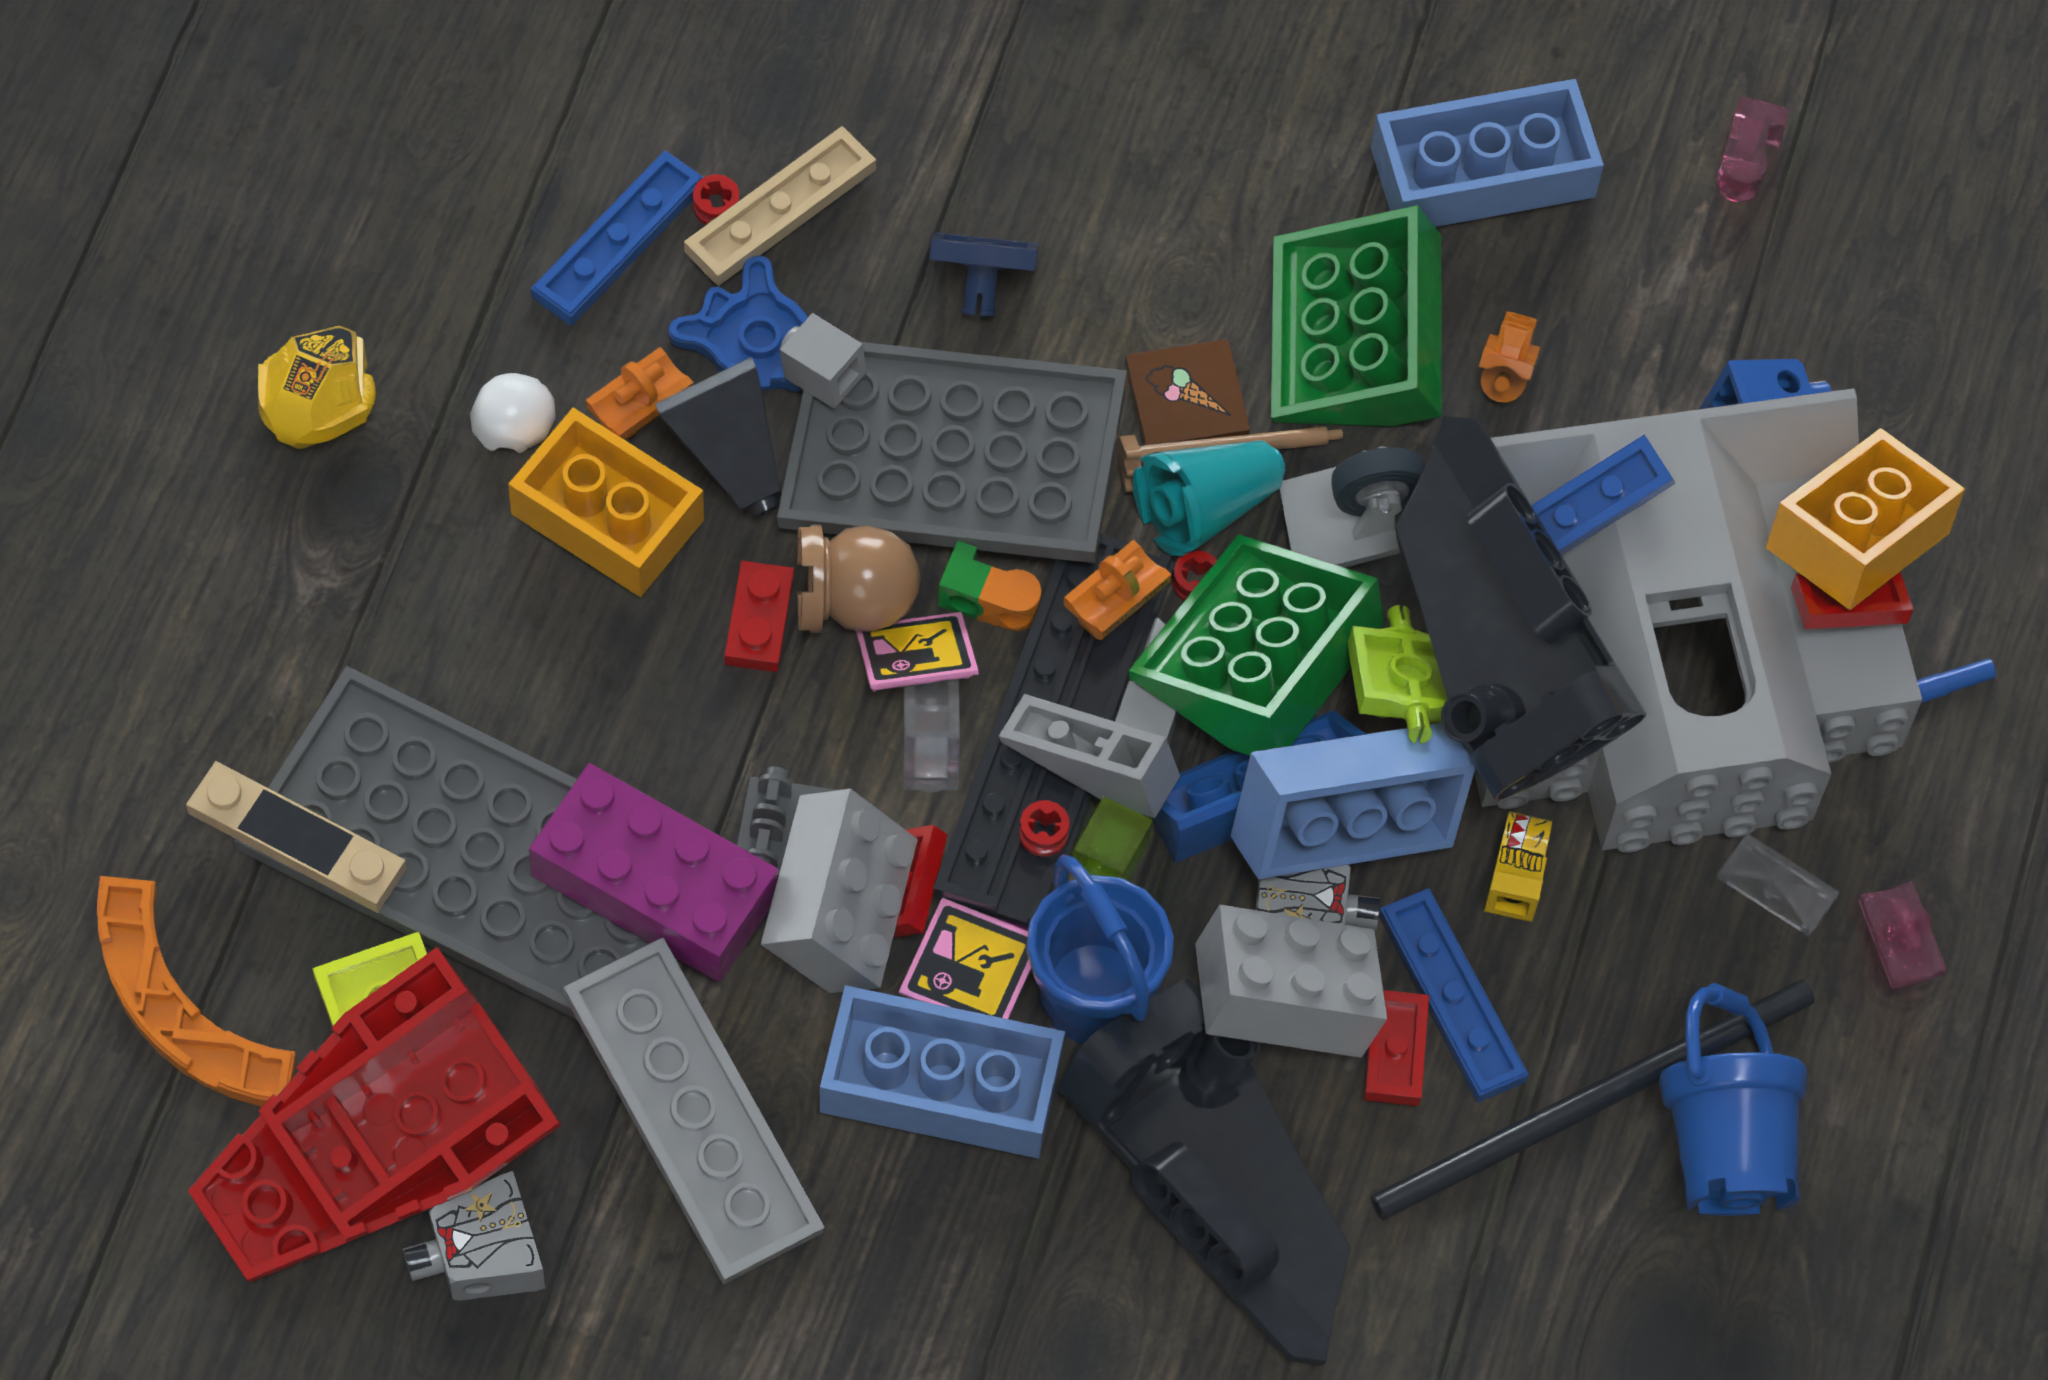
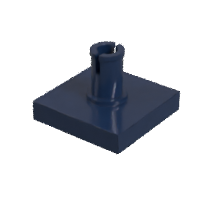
(983, 261)

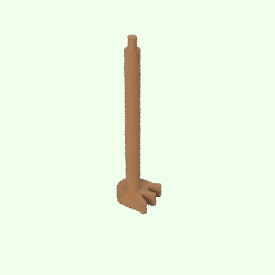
(1129, 452)

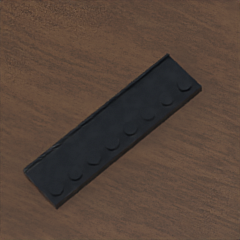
(1066, 666)

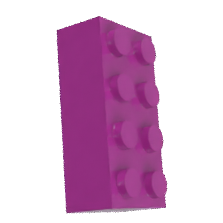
(653, 871)

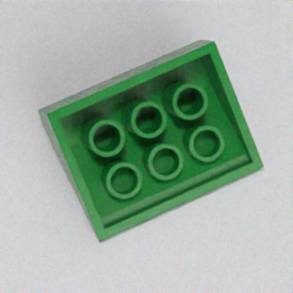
(1358, 322)
(1259, 644)

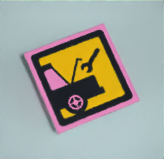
(918, 652)
(969, 962)

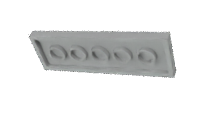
(693, 1110)

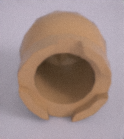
(857, 578)

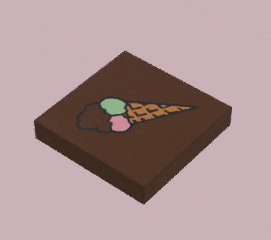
(1186, 393)

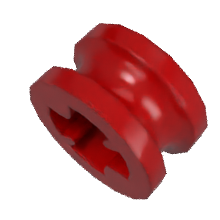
(709, 186)
(1197, 561)
(1041, 843)

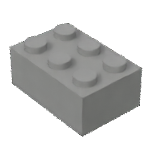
(839, 891)
(1290, 981)

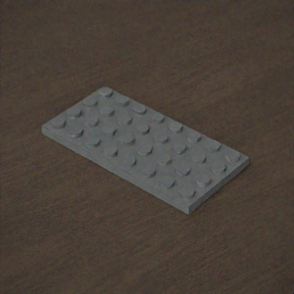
(464, 824)

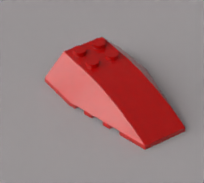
(376, 1125)

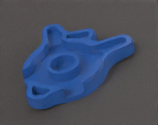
(743, 325)

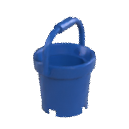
(1097, 950)
(1735, 1116)

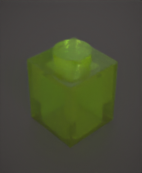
(1113, 840)

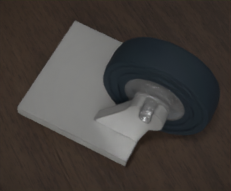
(1351, 509)

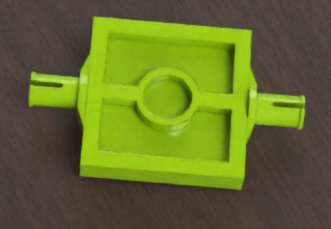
(1397, 674)

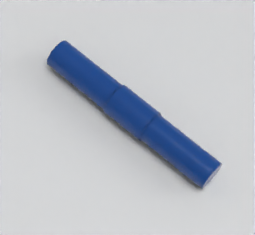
(1956, 679)

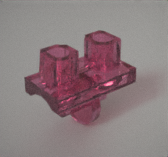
(1902, 935)

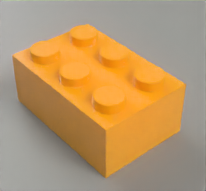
(606, 502)
(1864, 518)

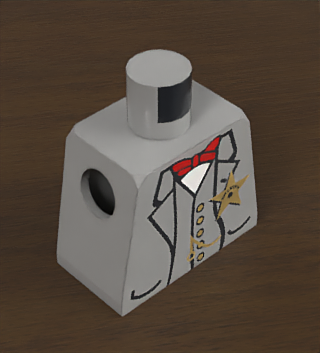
(1318, 896)
(480, 1244)

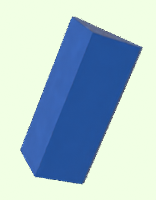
(1207, 796)

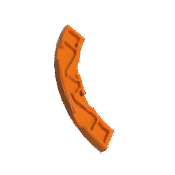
(166, 1014)

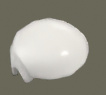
(512, 412)

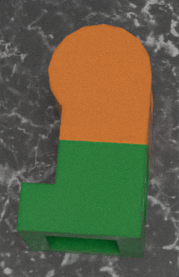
(987, 592)

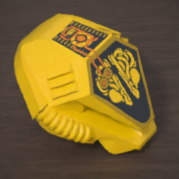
(316, 387)

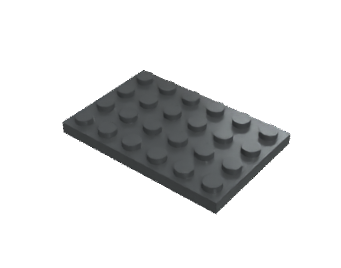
(961, 453)

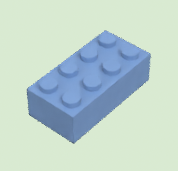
(1489, 154)
(1351, 801)
(941, 1071)

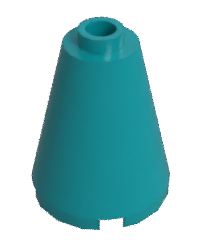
(1203, 490)

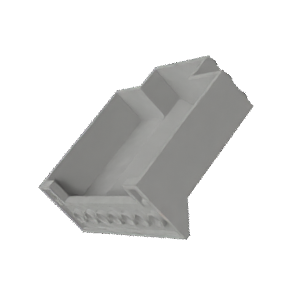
(1706, 538)

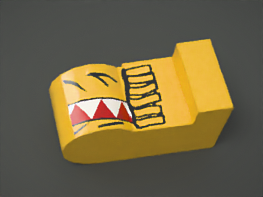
(1519, 867)

